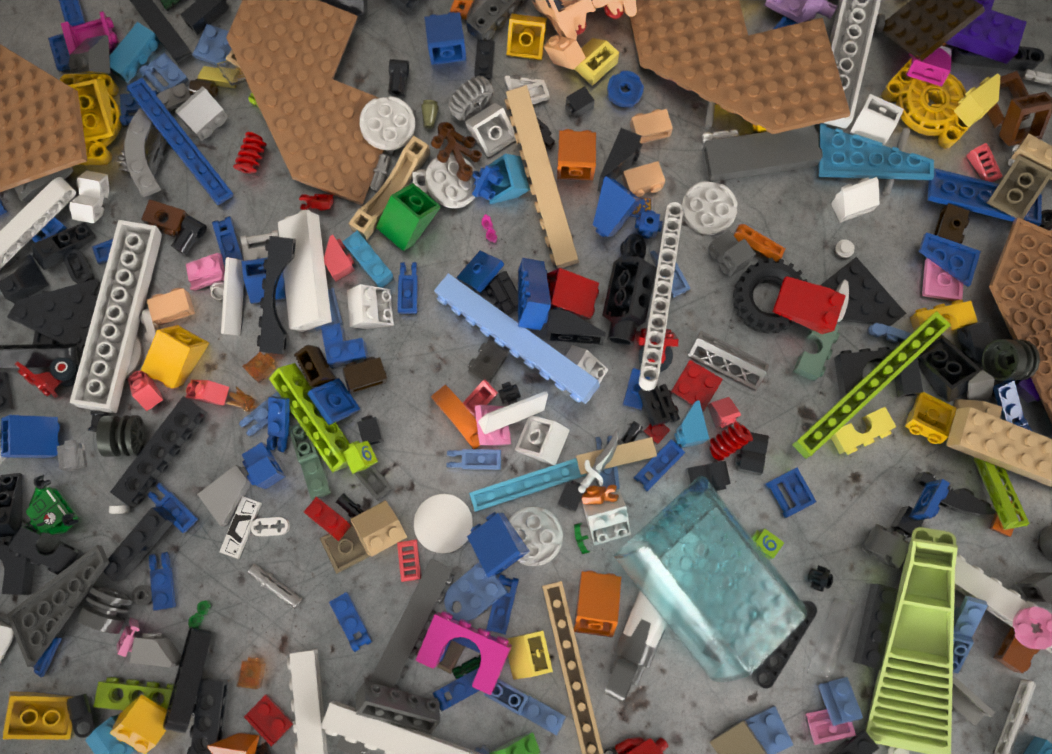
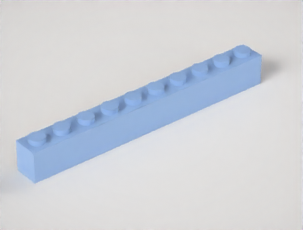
(519, 340)

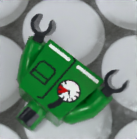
(49, 509)

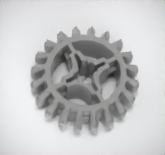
(471, 98)

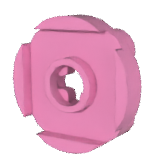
(1023, 628)

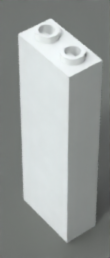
(306, 273)

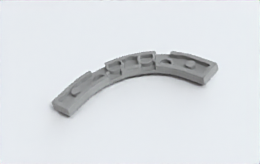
(137, 136)

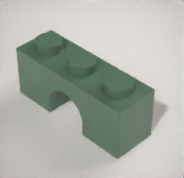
(812, 365)

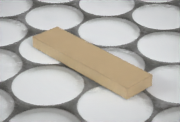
(623, 454)

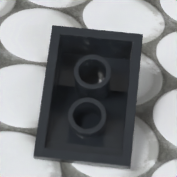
(623, 153)
(569, 328)
(947, 368)

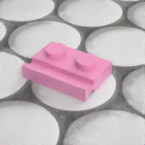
(205, 271)
(126, 640)
(823, 730)

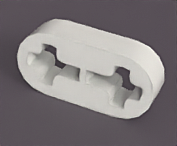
(270, 522)

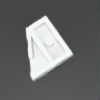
(536, 87)

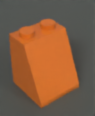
(576, 155)
(597, 604)

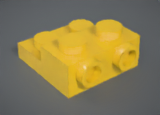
(931, 418)

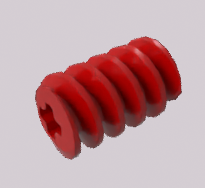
(249, 153)
(730, 441)

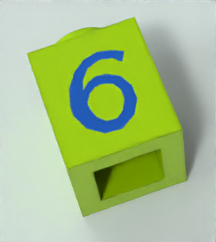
(359, 456)
(768, 542)

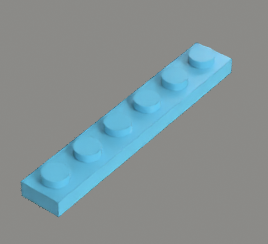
(525, 485)

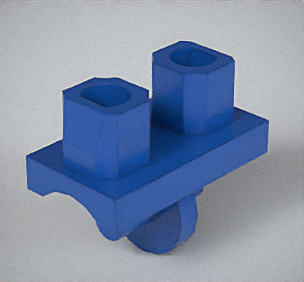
(484, 181)

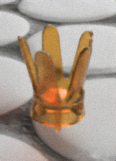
(244, 401)

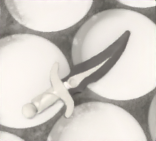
(600, 463)

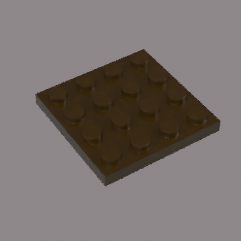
(928, 24)

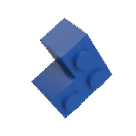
(338, 350)
(262, 466)

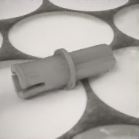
(380, 172)

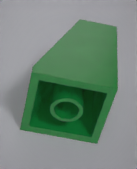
(407, 216)

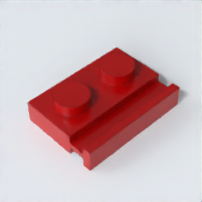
(269, 720)

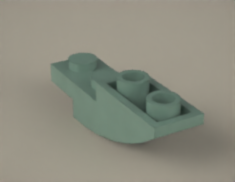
(310, 463)

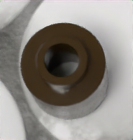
(210, 86)

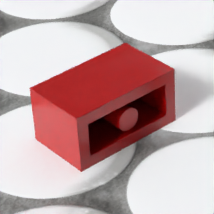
(327, 518)

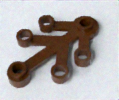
(447, 131)

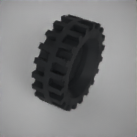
(743, 294)

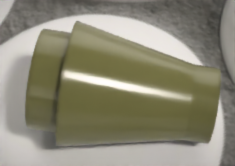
(429, 113)

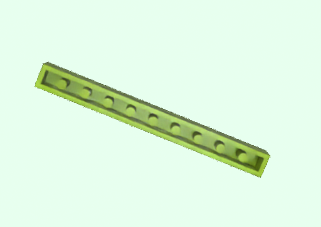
(871, 385)

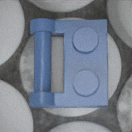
(166, 69)

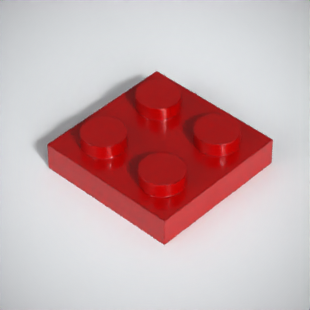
(696, 384)

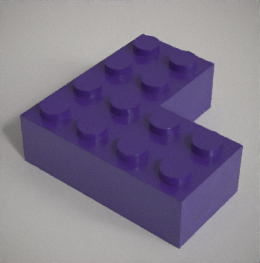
(991, 34)

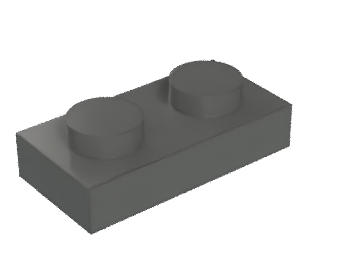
(374, 482)

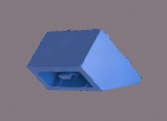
(253, 275)

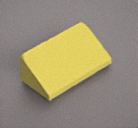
(215, 75)

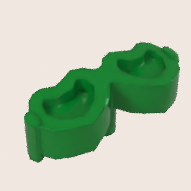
(579, 539)
(197, 618)

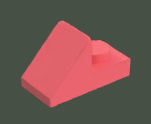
(481, 395)

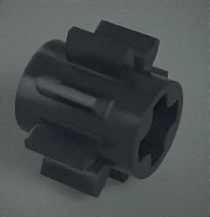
(509, 393)
(820, 578)

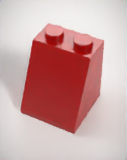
(572, 292)

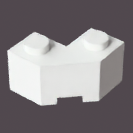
(92, 190)

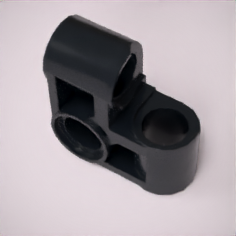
(80, 711)

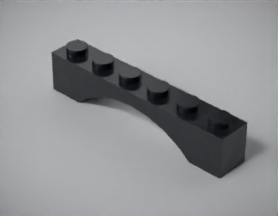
(273, 335)

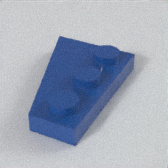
(951, 256)

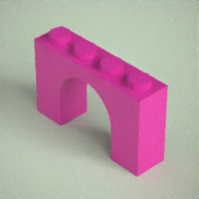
(493, 650)

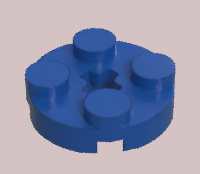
(621, 98)

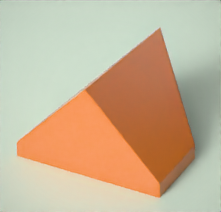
(236, 744)

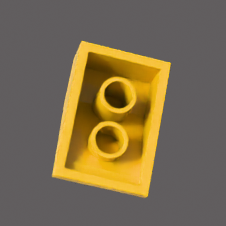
(95, 109)
(37, 716)

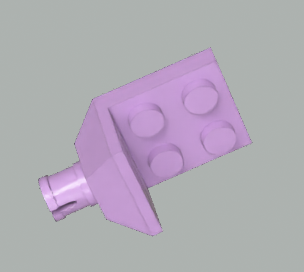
(802, 9)

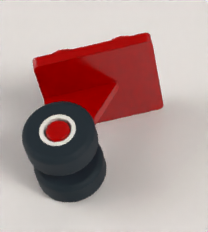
(61, 372)

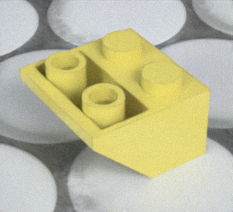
(599, 60)
(979, 100)
(529, 655)

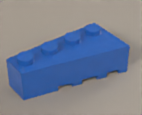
(532, 294)

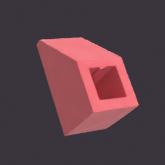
(336, 260)
(144, 390)
(207, 392)
(724, 412)

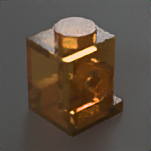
(262, 372)
(258, 669)

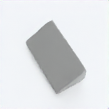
(980, 387)

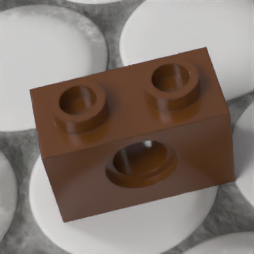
(157, 211)

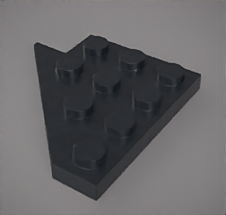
(867, 297)
(59, 314)

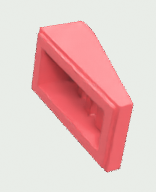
(986, 155)
(404, 578)

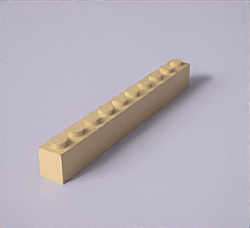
(542, 177)
(572, 669)

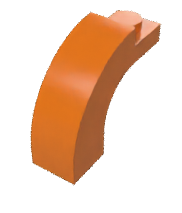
(458, 414)

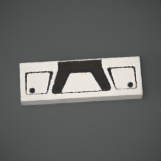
(240, 527)

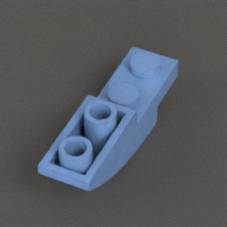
(965, 624)
(527, 706)

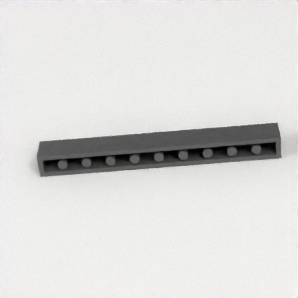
(406, 635)

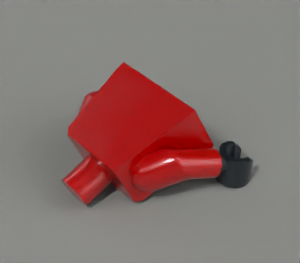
(639, 745)

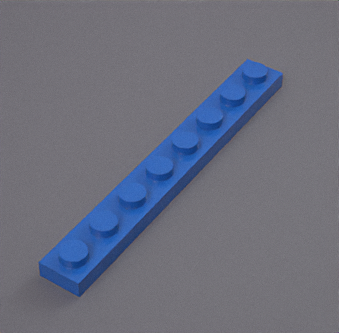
(179, 141)

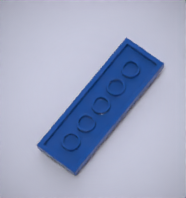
(973, 195)

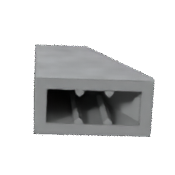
(225, 494)

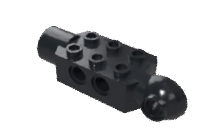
(629, 291)

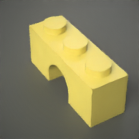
(877, 424)

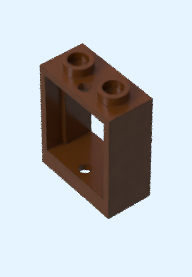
(1017, 89)
(1039, 103)

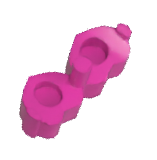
(487, 224)

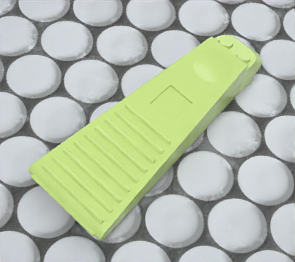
(916, 677)

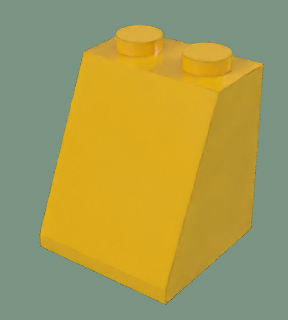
(173, 355)

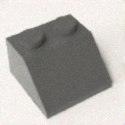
(91, 56)

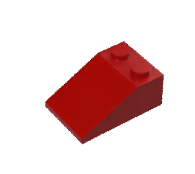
(809, 304)

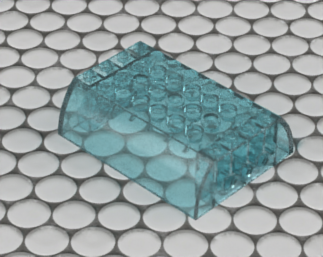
(690, 586)

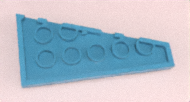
(865, 158)

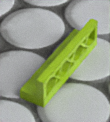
(999, 495)

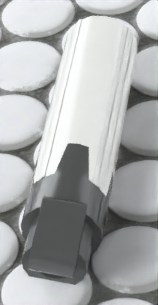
(635, 647)

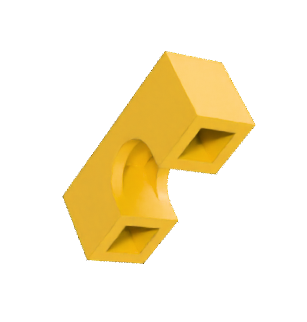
(958, 314)

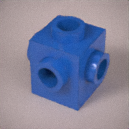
(648, 224)

